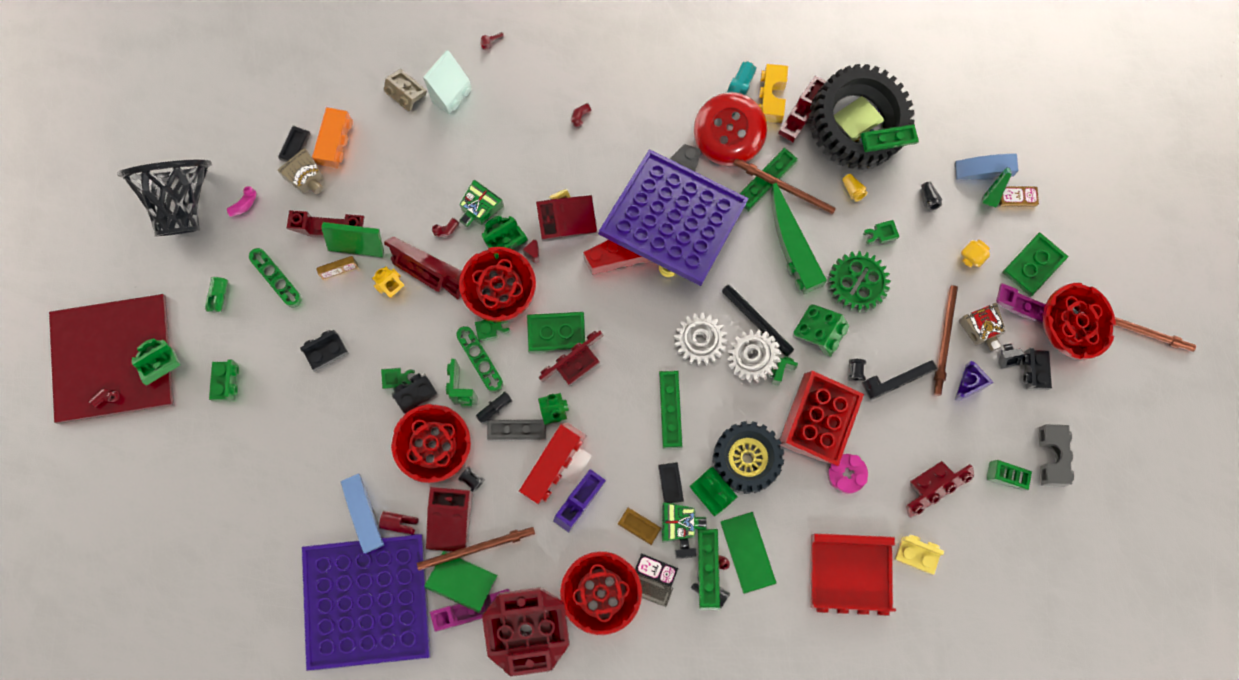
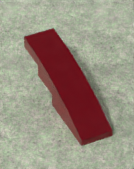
(800, 113)

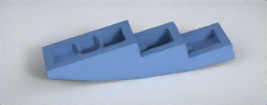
(361, 513)

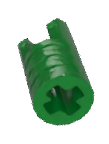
(216, 294)

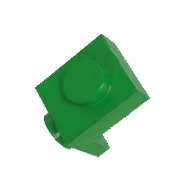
(778, 373)

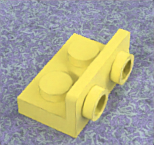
(918, 554)

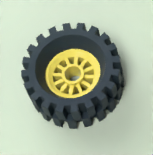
(769, 451)

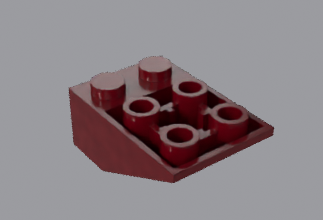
(566, 217)
(448, 519)

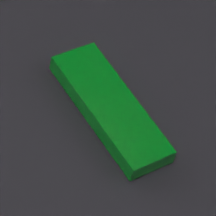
(889, 138)

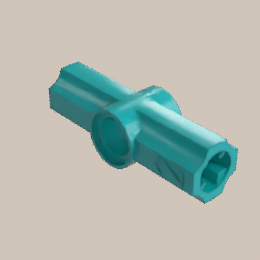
(741, 82)

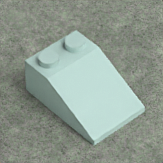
(447, 83)

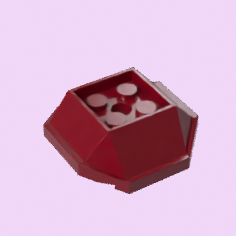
(523, 651)

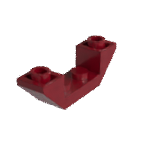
(311, 226)

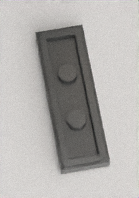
(516, 430)

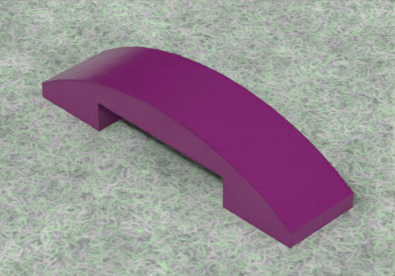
(1020, 304)
(458, 614)

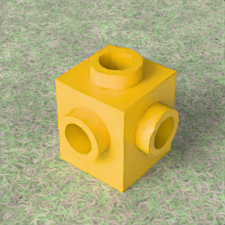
(387, 281)

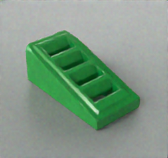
(994, 193)
(996, 474)

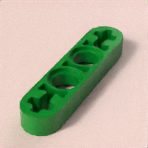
(275, 277)
(478, 360)

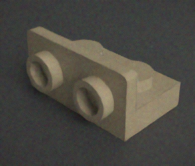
(403, 89)

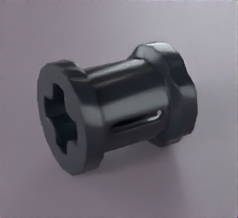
(857, 370)
(471, 479)

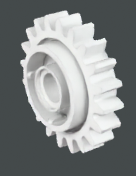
(694, 349)
(759, 366)

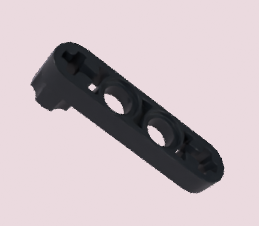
(875, 388)

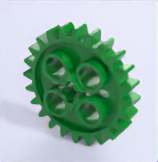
(844, 272)

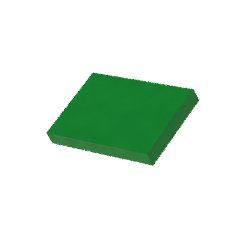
(353, 239)
(1035, 264)
(555, 331)
(461, 583)

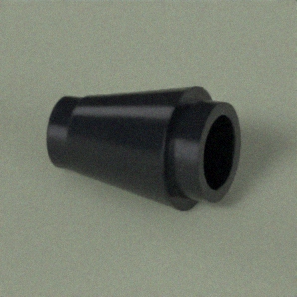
(931, 197)

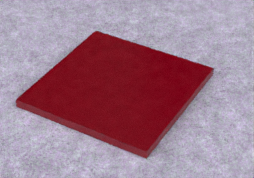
(95, 352)

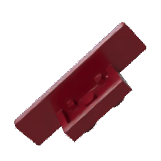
(575, 363)
(935, 485)

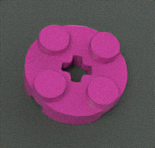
(858, 478)

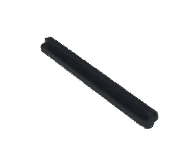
(756, 318)

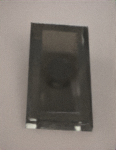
(655, 591)

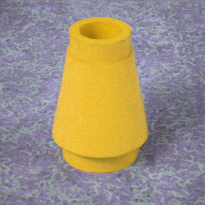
(855, 188)

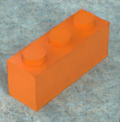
(332, 138)

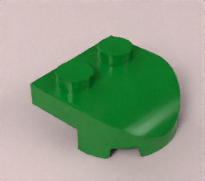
(503, 233)
(154, 360)

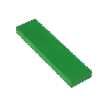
(778, 168)
(670, 409)
(708, 569)

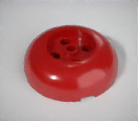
(751, 120)
(476, 278)
(1080, 334)
(418, 425)
(576, 597)

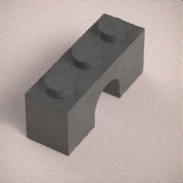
(1058, 439)

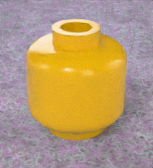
(975, 253)

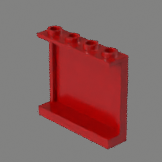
(852, 573)

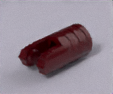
(394, 522)

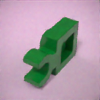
(883, 231)
(488, 330)
(393, 377)

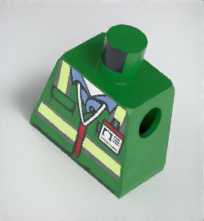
(479, 204)
(680, 522)

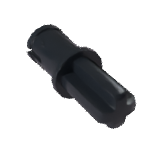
(493, 407)

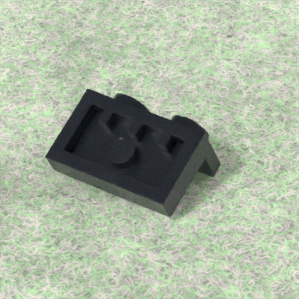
(324, 349)
(1037, 369)
(413, 393)

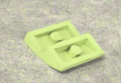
(858, 118)

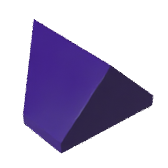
(972, 381)

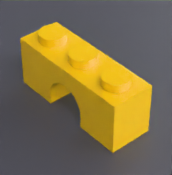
(774, 79)

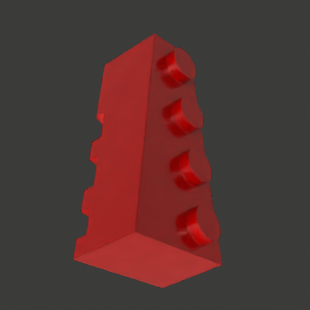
(610, 256)
(552, 462)

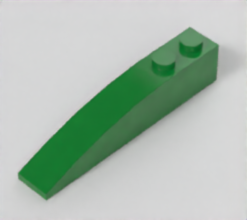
(796, 250)

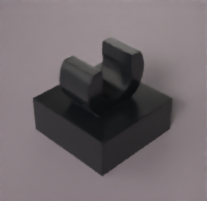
(1010, 356)
(685, 552)

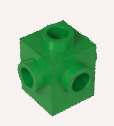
(553, 408)

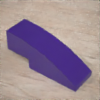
(579, 500)

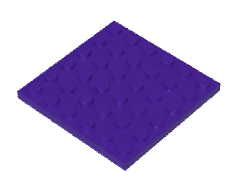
(673, 217)
(365, 604)

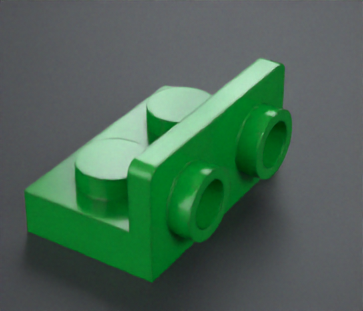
(223, 381)
(713, 491)

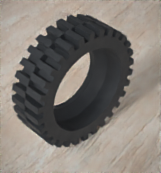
(872, 86)

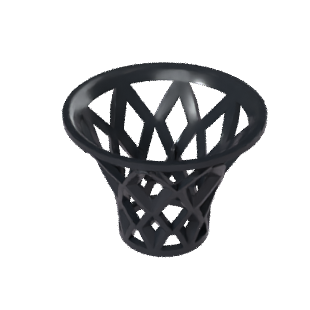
(163, 219)

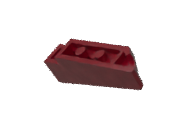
(424, 267)

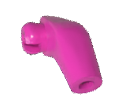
(244, 203)

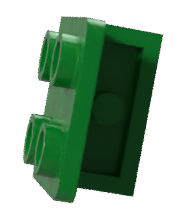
(822, 328)
(461, 397)

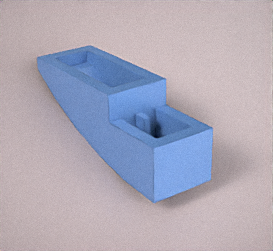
(985, 167)

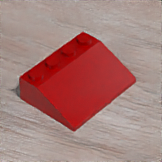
(821, 418)

